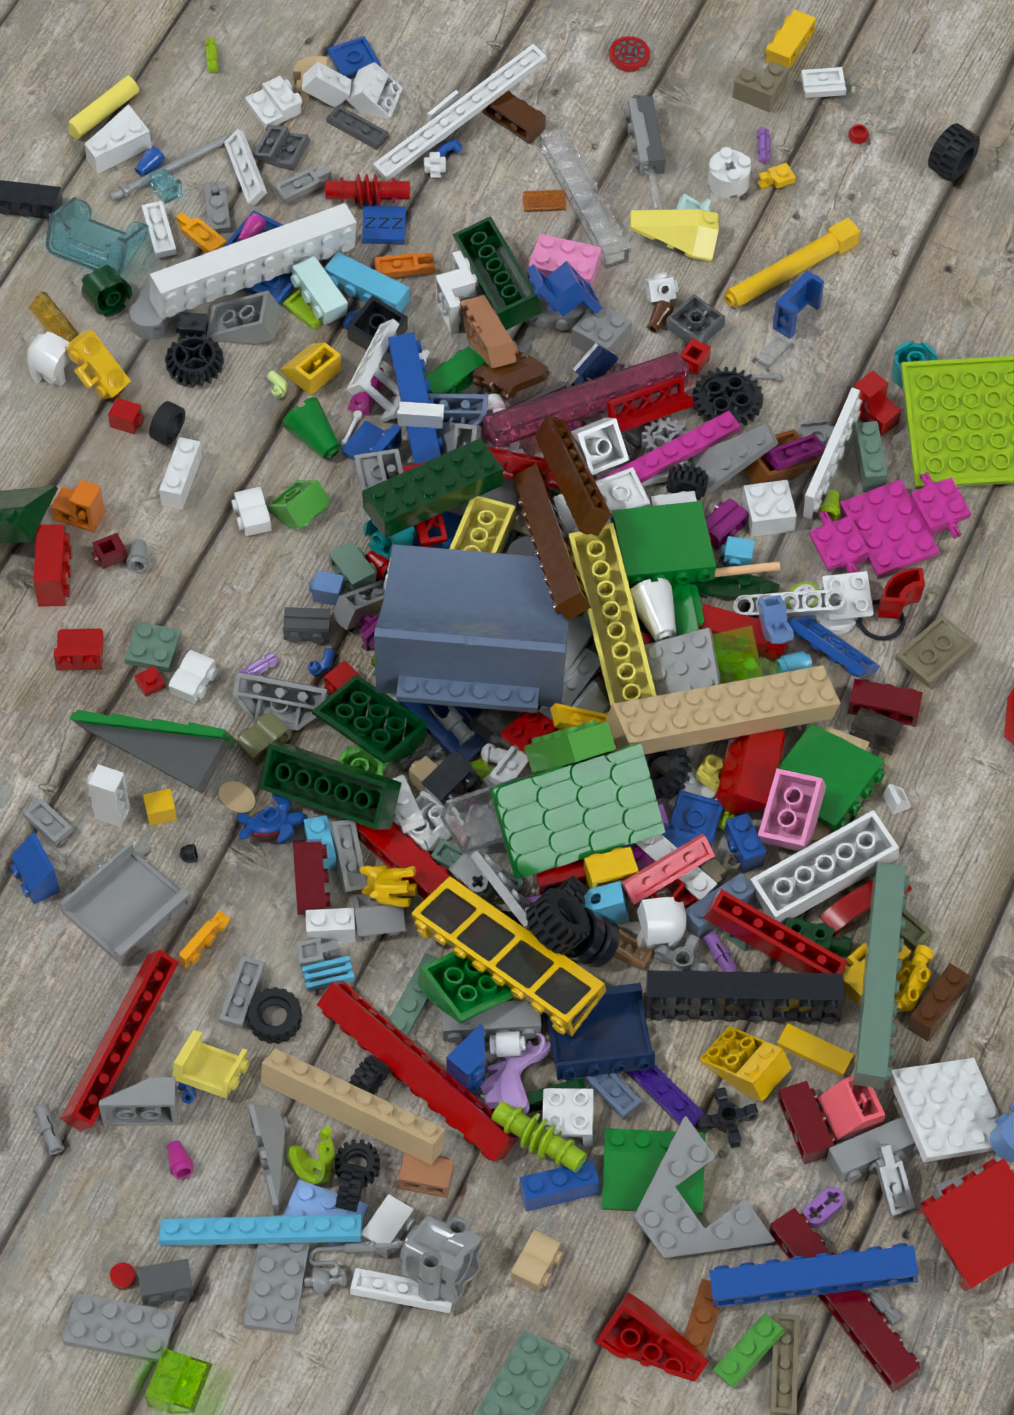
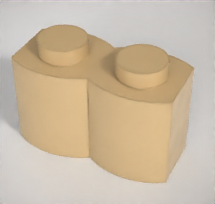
(537, 1260)

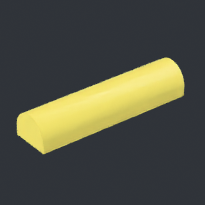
(102, 107)

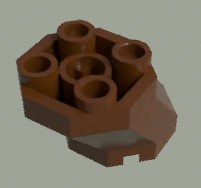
(511, 377)

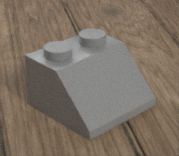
(376, 918)

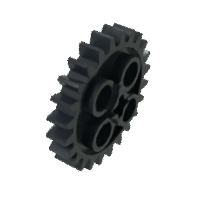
(728, 392)

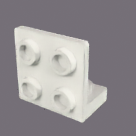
(855, 589)
(571, 1112)

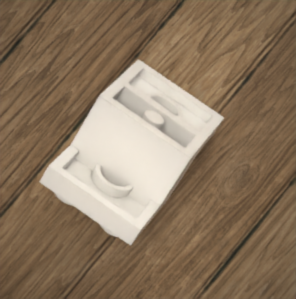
(453, 288)

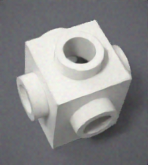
(654, 285)

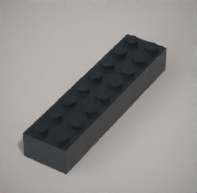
(744, 996)

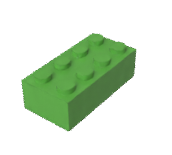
(569, 745)

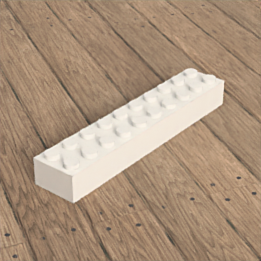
(251, 261)

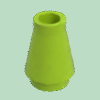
(831, 505)

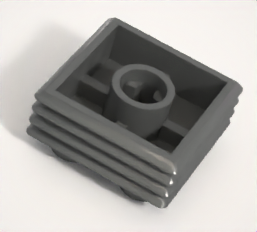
(695, 320)

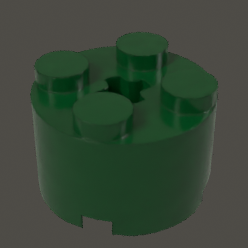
(106, 291)

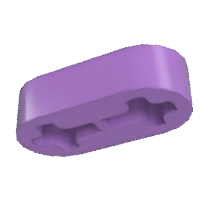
(820, 1203)

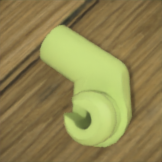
(280, 384)

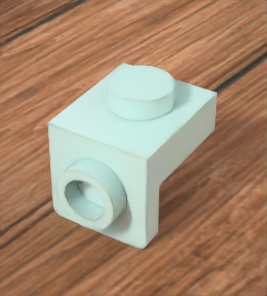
(687, 202)

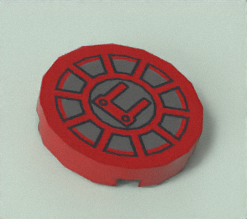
(629, 53)

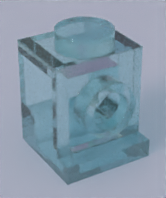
(165, 185)

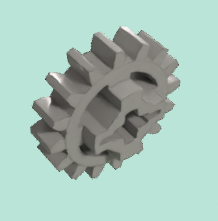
(660, 433)

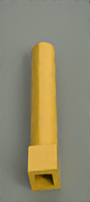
(838, 240)

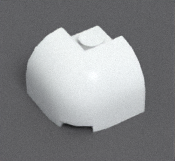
(48, 358)
(661, 922)

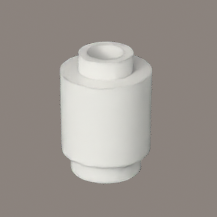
(507, 1044)

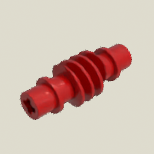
(367, 189)

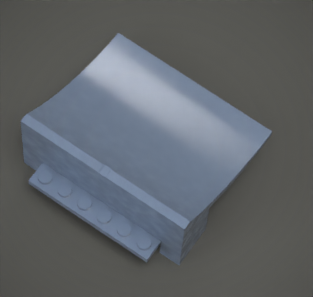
(469, 631)

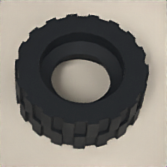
(278, 1033)

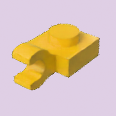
(777, 176)

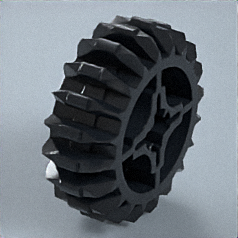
(195, 366)

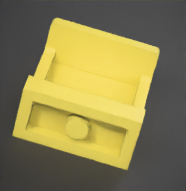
(209, 1066)

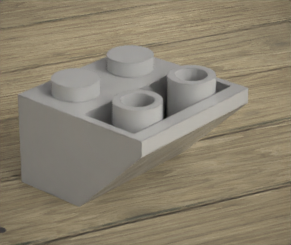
(457, 435)

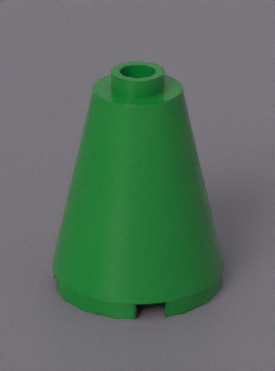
(312, 428)

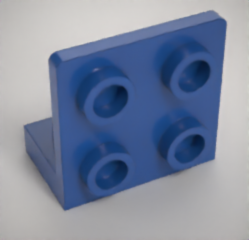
(372, 439)

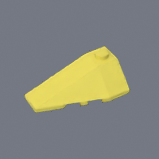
(685, 229)

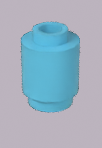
(793, 661)

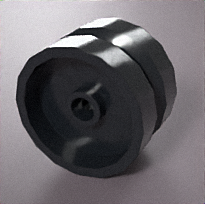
(601, 942)

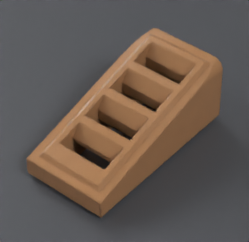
(626, 957)

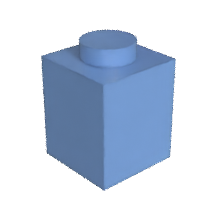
(327, 587)

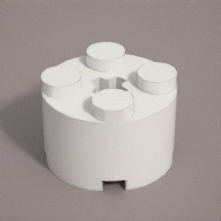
(729, 173)

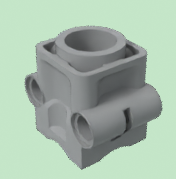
(441, 1257)

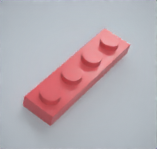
(668, 869)

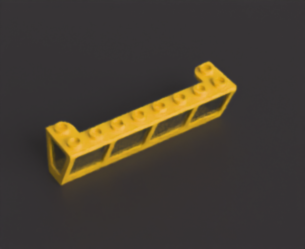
(509, 954)

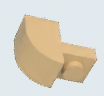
(302, 67)

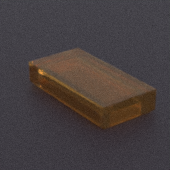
(544, 200)

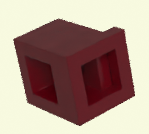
(109, 551)

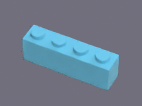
(363, 282)

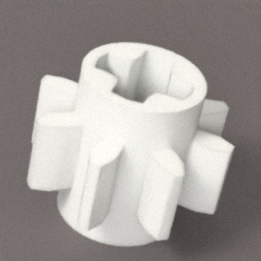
(435, 164)

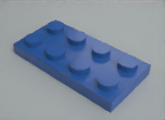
(837, 649)

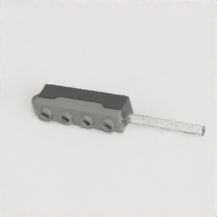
(646, 142)

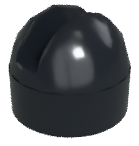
(189, 853)

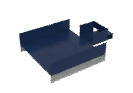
(594, 364)

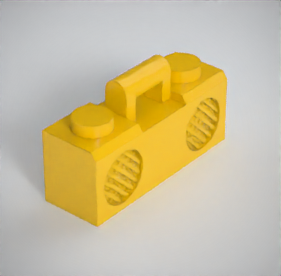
(98, 363)
(854, 974)

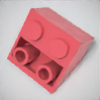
(851, 1109)

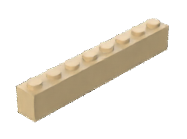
(353, 1106)

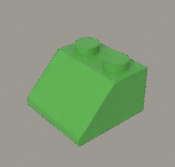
(299, 503)

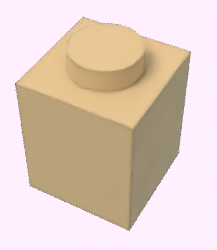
(419, 771)

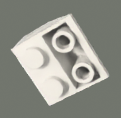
(374, 92)

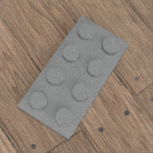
(503, 886)
(276, 1287)
(119, 1328)

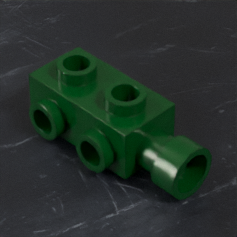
(821, 935)

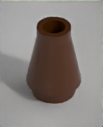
(659, 314)

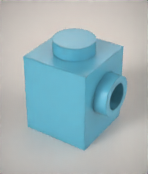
(737, 551)

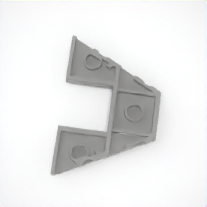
(670, 1220)

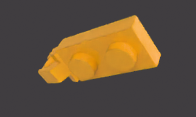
(200, 233)
(204, 937)

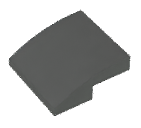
(281, 147)

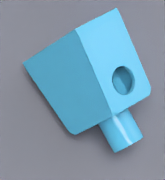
(608, 901)

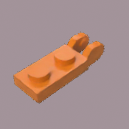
(405, 264)

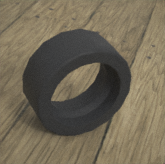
(167, 423)

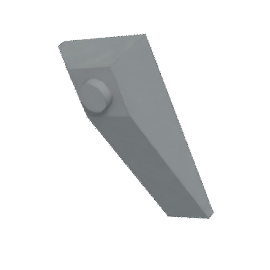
(270, 1140)

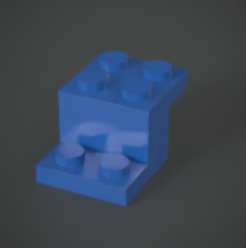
(564, 289)

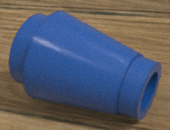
(150, 160)

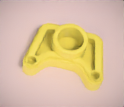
(710, 771)

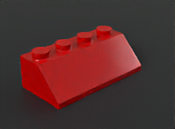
(749, 770)

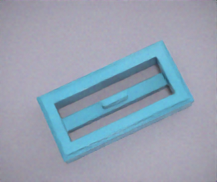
(327, 969)

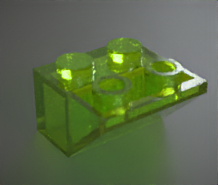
(177, 1383)

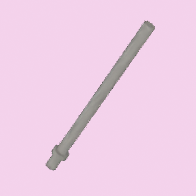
(124, 190)

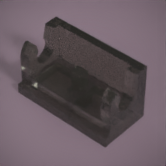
(877, 729)

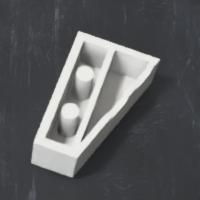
(118, 141)

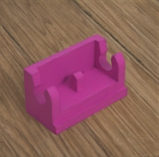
(362, 401)

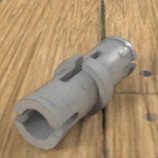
(48, 1129)

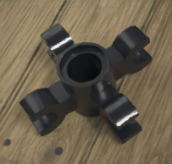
(747, 1113)

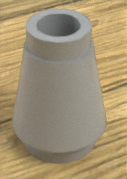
(138, 557)

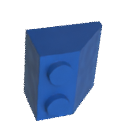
(34, 870)
(468, 1060)

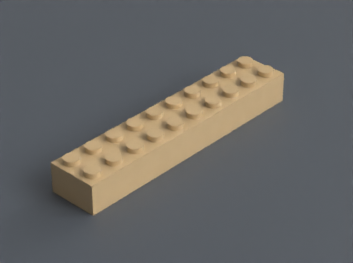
(724, 710)

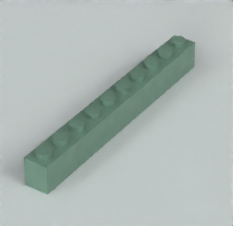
(880, 976)

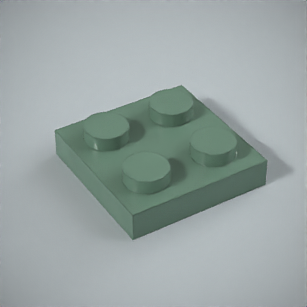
(153, 646)

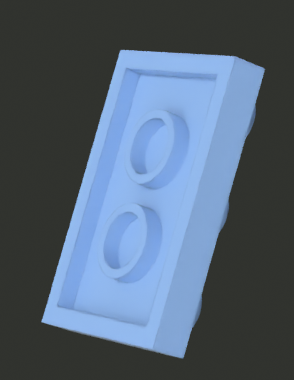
(314, 1200)

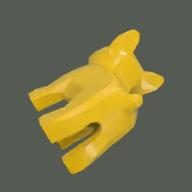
(387, 884)

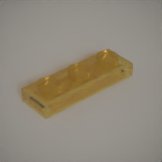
(52, 317)

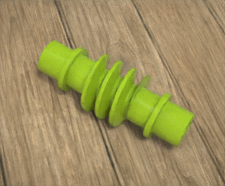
(538, 1138)

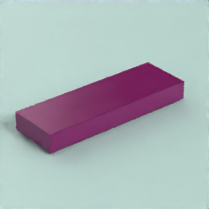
(795, 452)

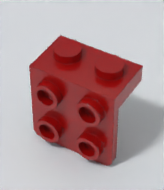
(79, 649)
(527, 727)

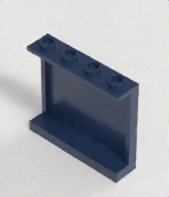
(609, 1039)

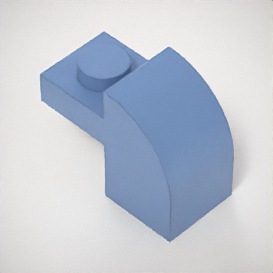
(774, 620)

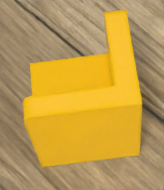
(160, 807)

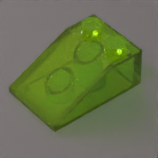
(737, 655)

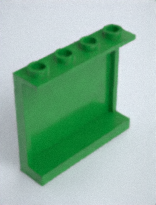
(665, 543)
(844, 769)

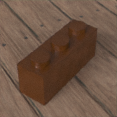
(516, 116)
(938, 1002)

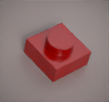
(150, 681)

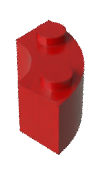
(901, 591)

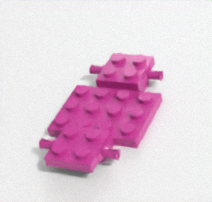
(890, 526)

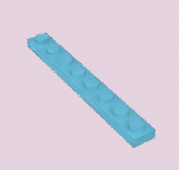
(260, 1230)

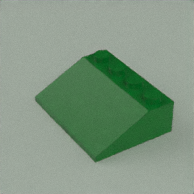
(460, 988)
(631, 1164)

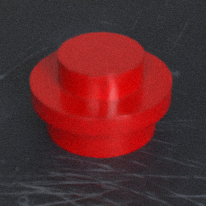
(858, 134)

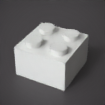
(601, 444)
(769, 508)

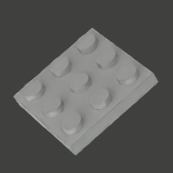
(683, 662)

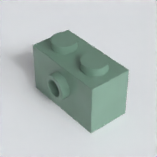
(351, 563)

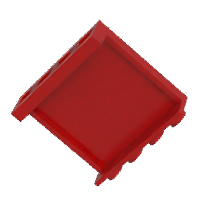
(976, 1222)

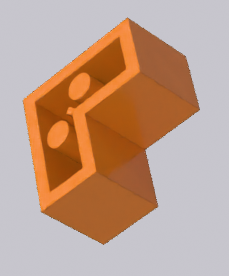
(79, 506)

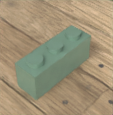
(869, 455)

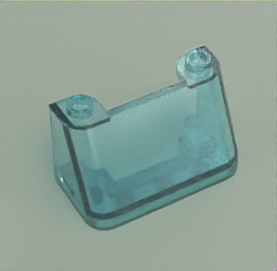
(90, 243)

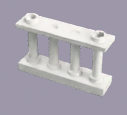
(370, 366)

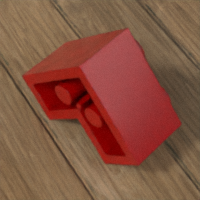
(875, 404)

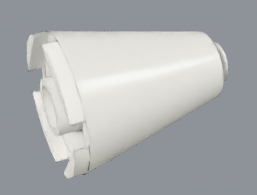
(655, 607)

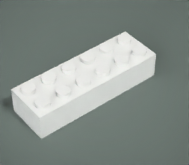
(824, 868)

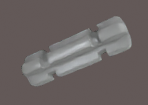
(883, 1305)

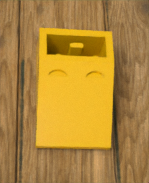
(747, 1062)

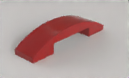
(850, 907)

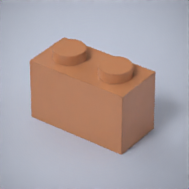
(426, 1178)

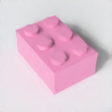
(554, 251)
(792, 810)

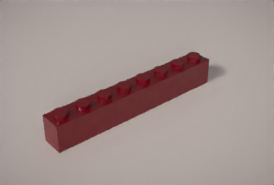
(850, 1308)

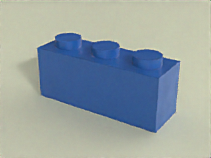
(558, 1186)

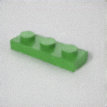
(748, 1350)

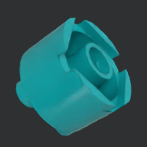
(910, 352)
(384, 545)

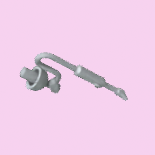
(322, 1279)

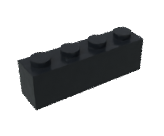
(29, 199)

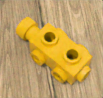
(913, 978)

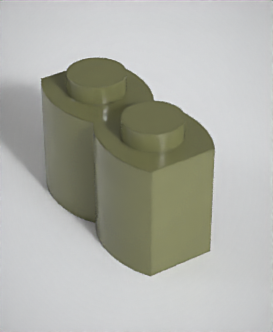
(256, 739)

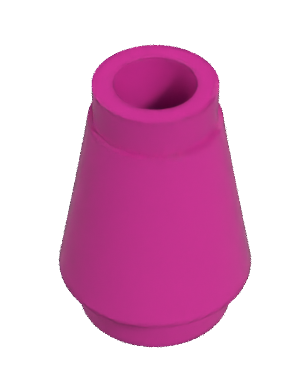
(253, 226)
(179, 1160)

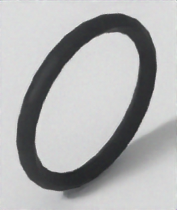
(882, 638)

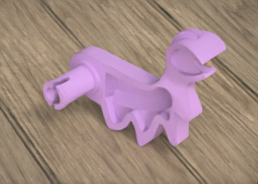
(505, 1076)

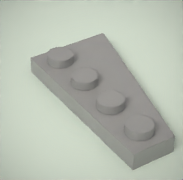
(734, 455)

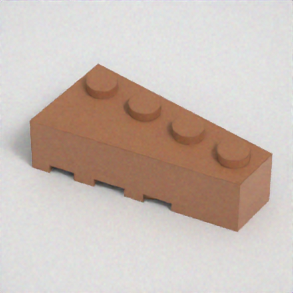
(487, 333)

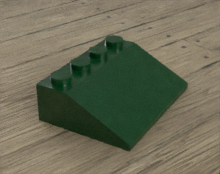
(22, 512)
(372, 720)

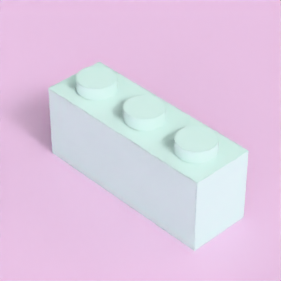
(319, 290)

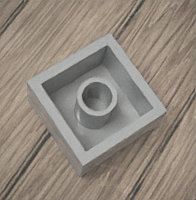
(605, 329)

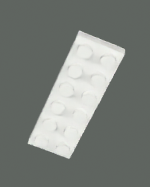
(833, 451)

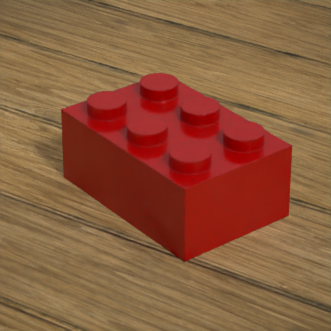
(52, 565)

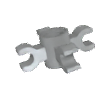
(684, 953)

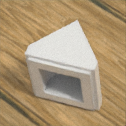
(896, 799)

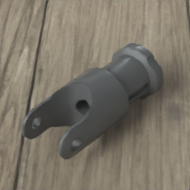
(455, 724)

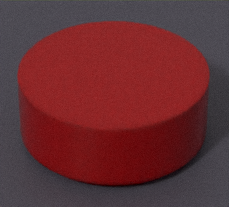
(122, 1276)

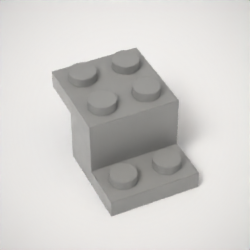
(378, 467)

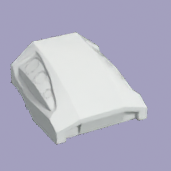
(431, 834)

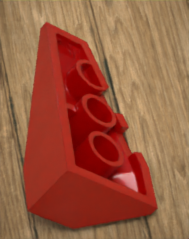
(645, 1336)

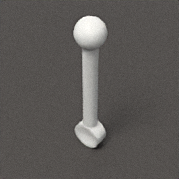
(357, 416)

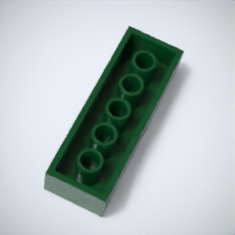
(498, 273)
(432, 488)
(330, 785)

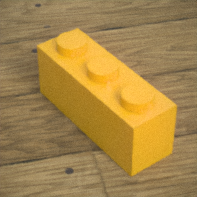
(790, 39)

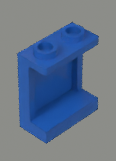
(805, 291)

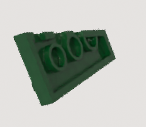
(734, 586)

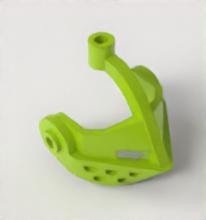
(305, 1165)

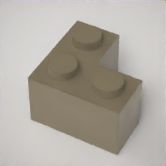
(761, 90)

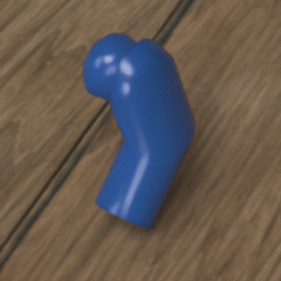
(318, 668)
(189, 1094)

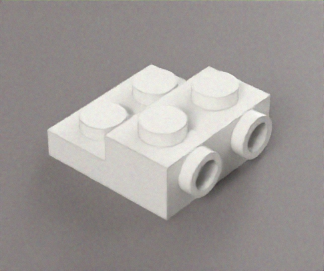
(274, 102)

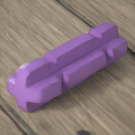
(763, 145)
(261, 665)

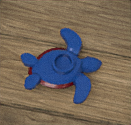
(272, 822)

